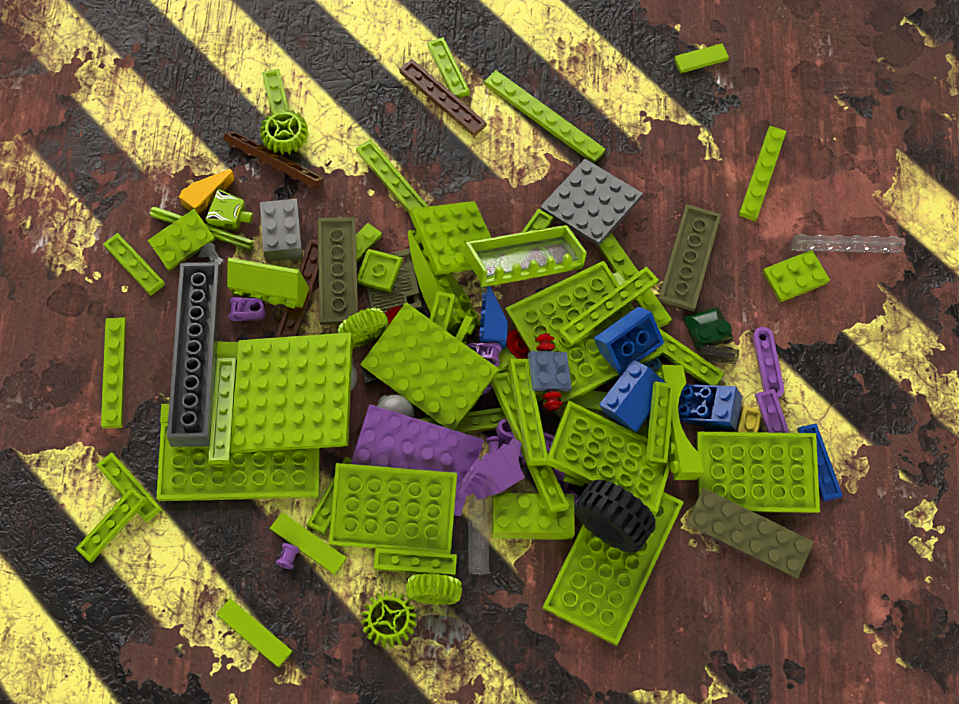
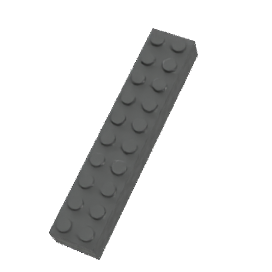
(194, 355)

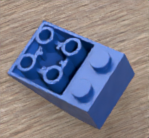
(493, 321)
(710, 406)

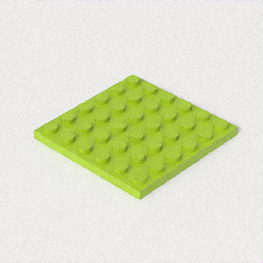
(557, 307)
(292, 393)

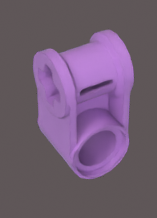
(243, 309)
(484, 350)

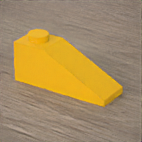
(201, 193)

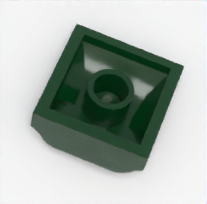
(708, 328)

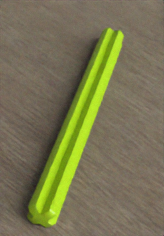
(217, 233)

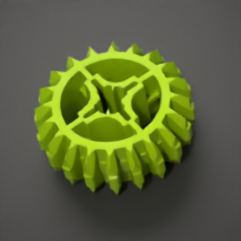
(284, 126)
(365, 326)
(434, 589)
(397, 614)

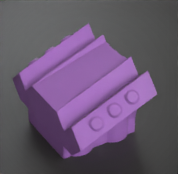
(494, 472)

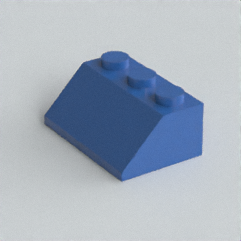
(629, 339)
(631, 396)

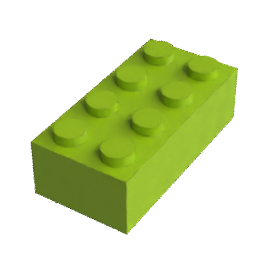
(527, 518)

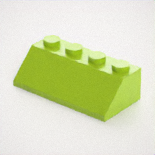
(267, 283)

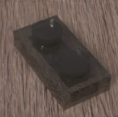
(721, 355)

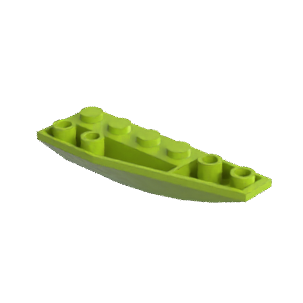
(431, 283)

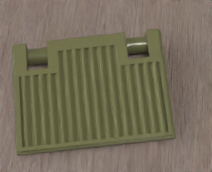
(404, 287)

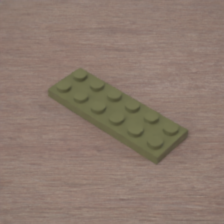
(689, 258)
(337, 269)
(749, 533)

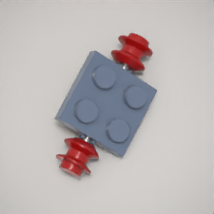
(549, 371)

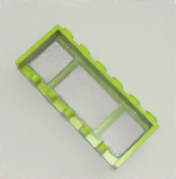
(525, 255)

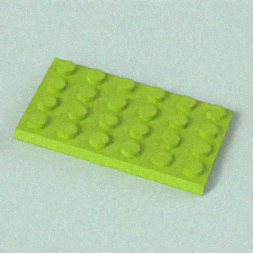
(429, 367)
(600, 449)
(761, 470)
(393, 508)

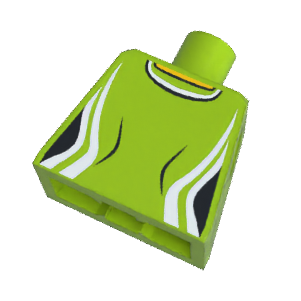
(228, 212)

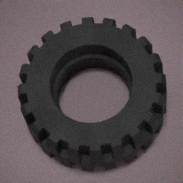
(615, 516)

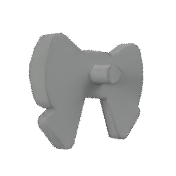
(209, 251)

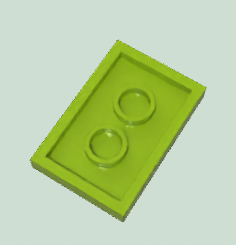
(181, 239)
(795, 276)

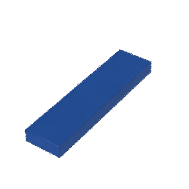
(828, 484)

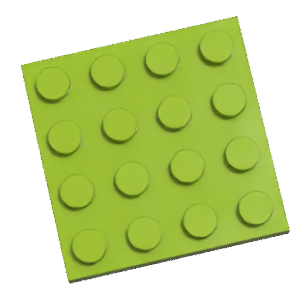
(446, 231)

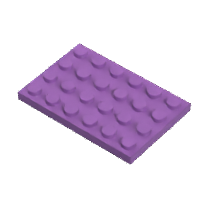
(410, 443)

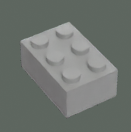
(281, 230)

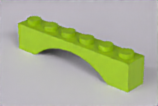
(684, 458)

